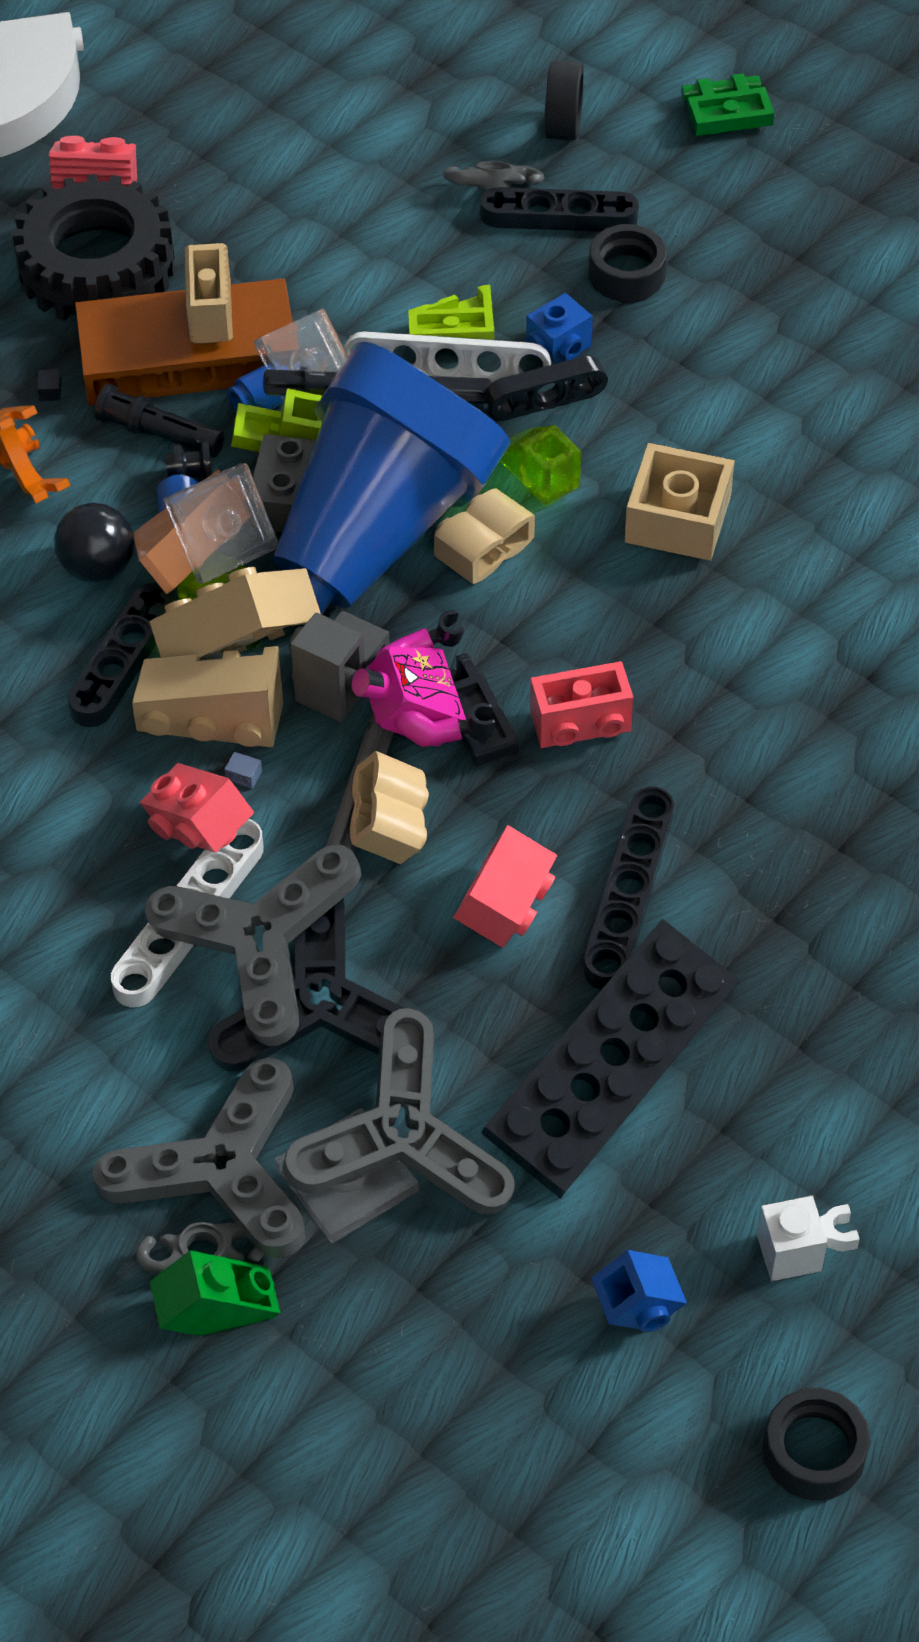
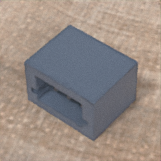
(243, 770)

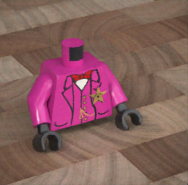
(415, 690)

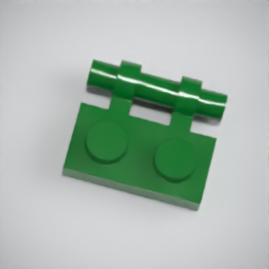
(727, 104)

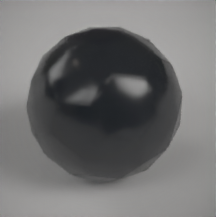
(94, 542)

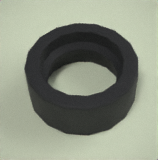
(564, 100)
(627, 240)
(825, 1405)

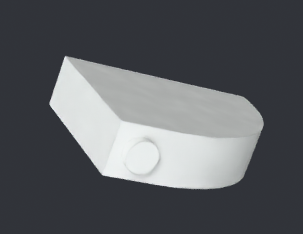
(36, 77)

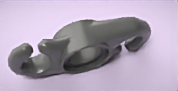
(493, 175)
(219, 1235)

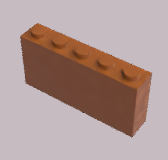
(147, 346)

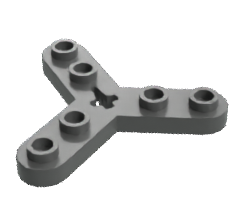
(229, 928)
(429, 1149)
(240, 1188)

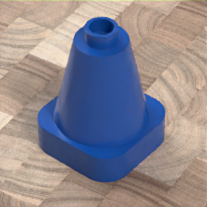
(382, 472)

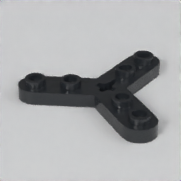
(318, 964)

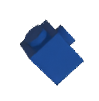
(560, 328)
(639, 1291)

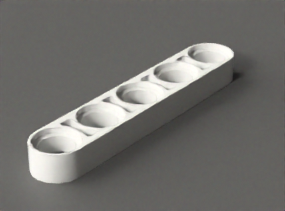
(466, 350)
(160, 967)

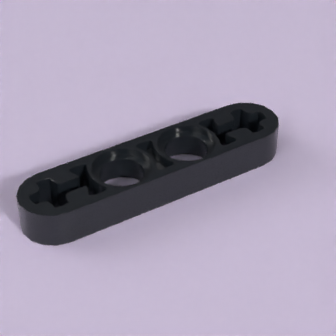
(559, 205)
(117, 652)

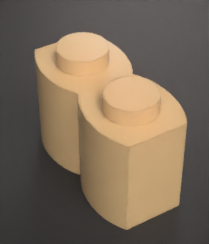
(483, 535)
(388, 808)

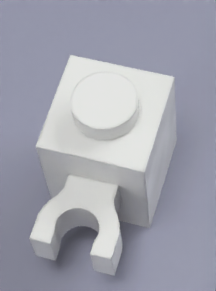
(797, 1238)

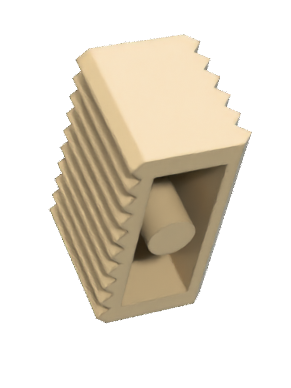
(208, 293)

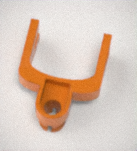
(13, 454)

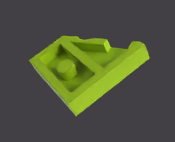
(455, 319)

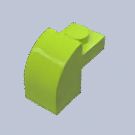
(294, 420)

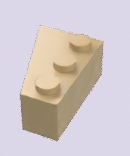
(235, 613)
(211, 699)

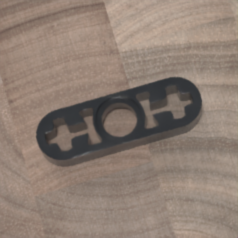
(583, 377)

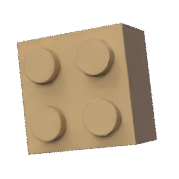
(679, 501)

